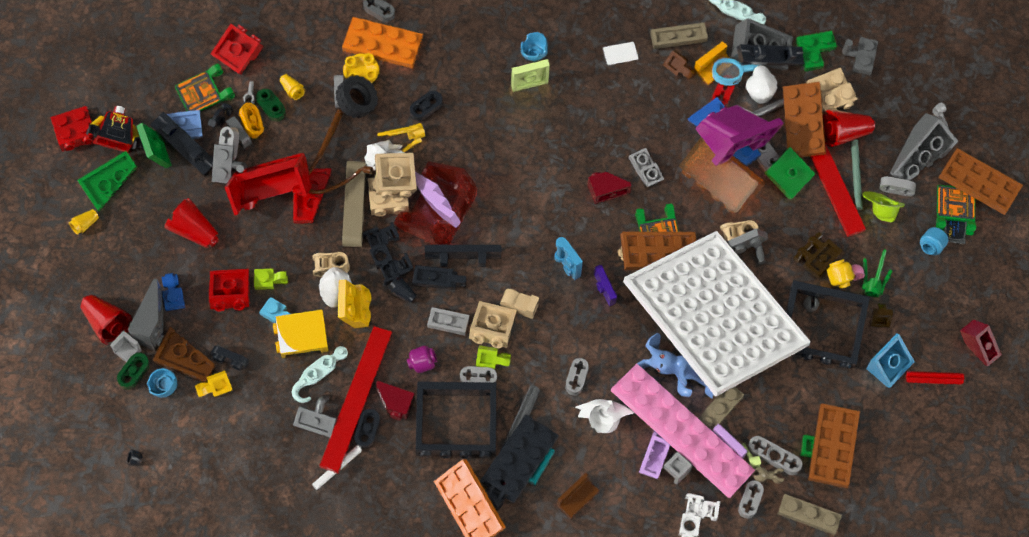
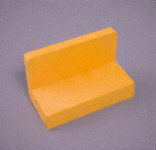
(705, 63)

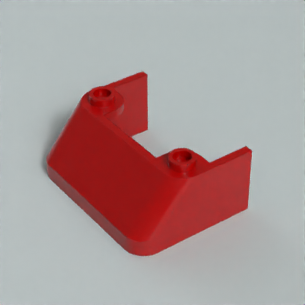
(267, 181)

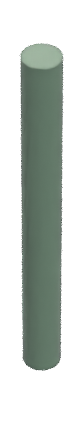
(856, 174)

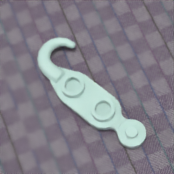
(738, 10)
(318, 371)

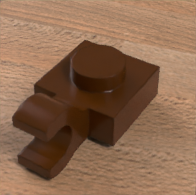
(678, 64)

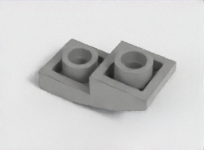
(645, 167)

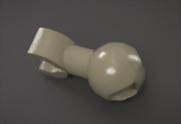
(762, 474)

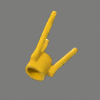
(414, 132)

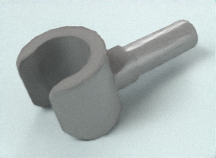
(250, 93)
(938, 111)

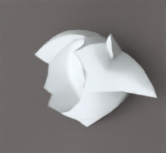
(380, 148)
(603, 414)

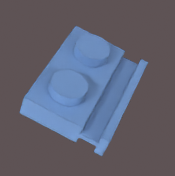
(189, 121)

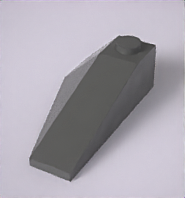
(925, 144)

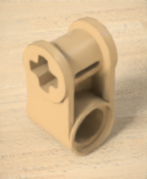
(733, 230)
(328, 261)

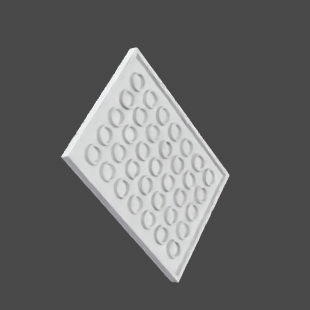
(716, 313)

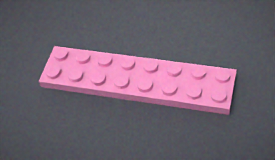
(683, 430)

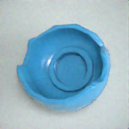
(534, 47)
(162, 383)

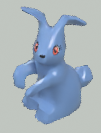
(669, 363)

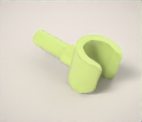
(752, 461)

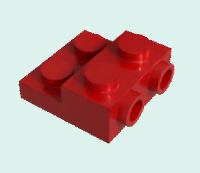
(237, 48)
(71, 128)
(229, 289)

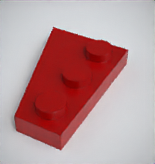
(306, 207)

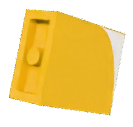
(300, 333)

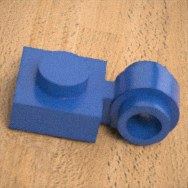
(172, 297)

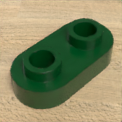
(269, 104)
(131, 371)

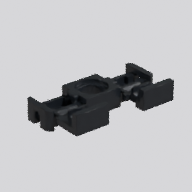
(378, 243)

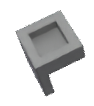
(125, 346)
(678, 467)

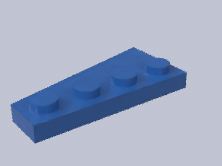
(745, 154)

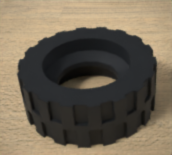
(367, 91)

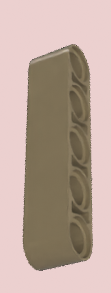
(354, 206)

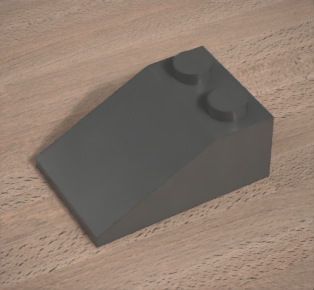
(755, 33)
(148, 321)

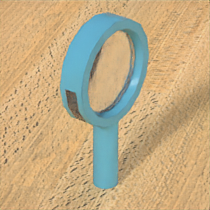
(729, 71)

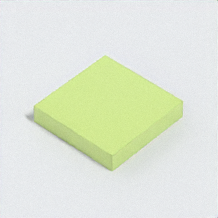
(530, 75)

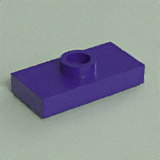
(604, 286)

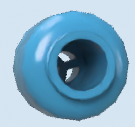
(934, 241)

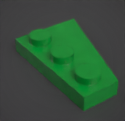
(107, 179)

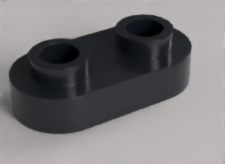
(423, 104)
(235, 360)
(367, 429)

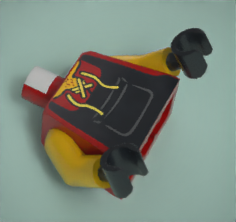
(115, 131)

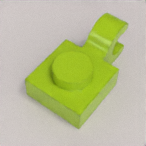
(267, 278)
(489, 358)

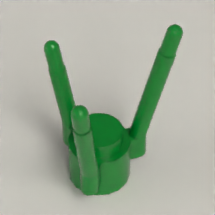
(874, 287)

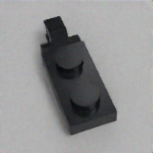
(437, 277)

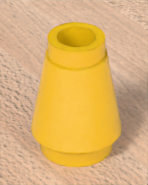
(292, 87)
(82, 222)

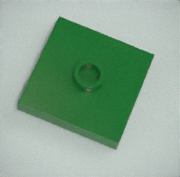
(153, 145)
(789, 173)

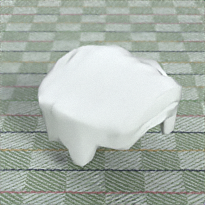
(761, 85)
(330, 285)

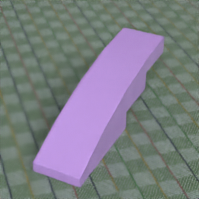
(435, 199)
(655, 456)

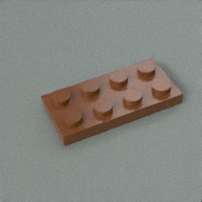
(804, 119)
(980, 181)
(648, 247)
(834, 445)

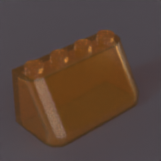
(727, 182)

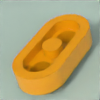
(251, 120)

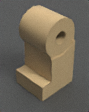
(521, 302)

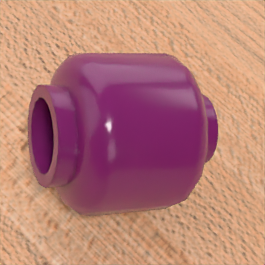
(422, 359)

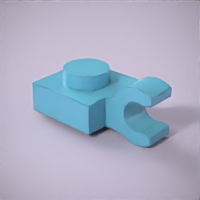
(272, 309)

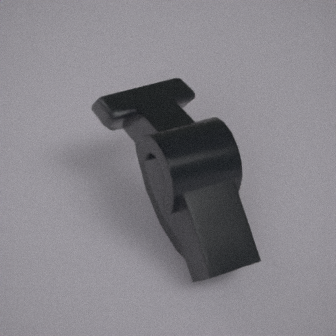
(219, 116)

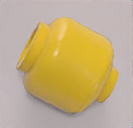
(840, 273)

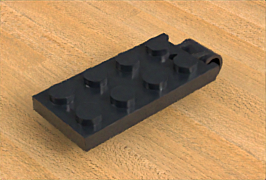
(518, 461)

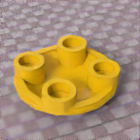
(362, 65)

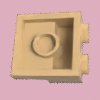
(835, 90)
(395, 174)
(382, 206)
(492, 324)

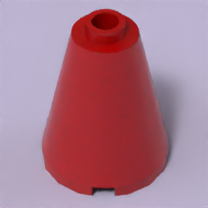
(846, 126)
(192, 224)
(105, 318)

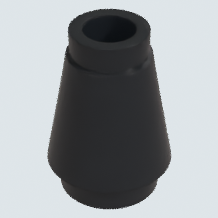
(402, 290)

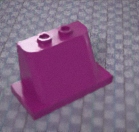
(735, 129)

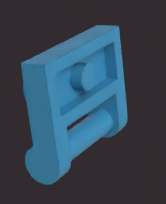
(568, 257)

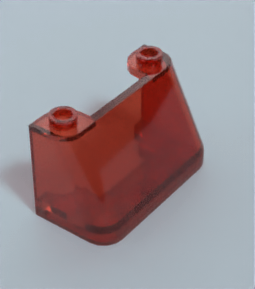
(423, 220)

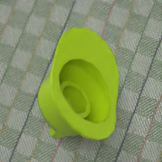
(883, 206)

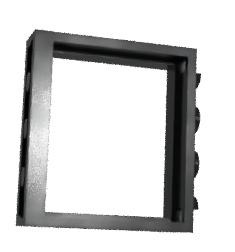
(837, 296)
(456, 389)

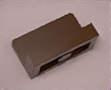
(577, 496)

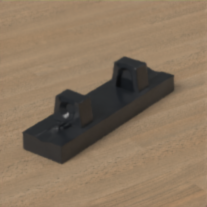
(770, 55)
(183, 143)
(447, 252)

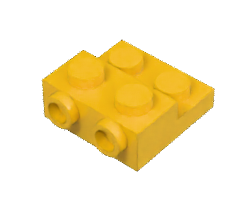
(354, 304)

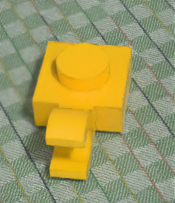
(216, 384)

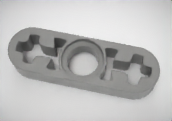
(776, 463)

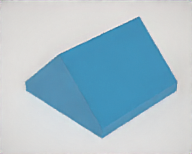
(891, 361)

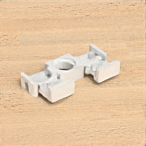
(694, 510)

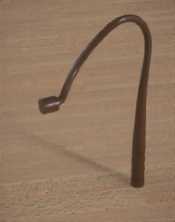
(332, 129)

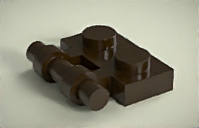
(820, 260)

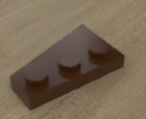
(183, 357)

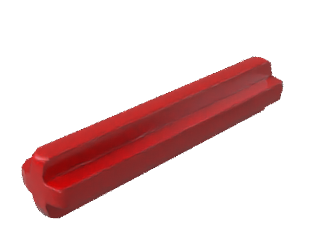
(934, 377)

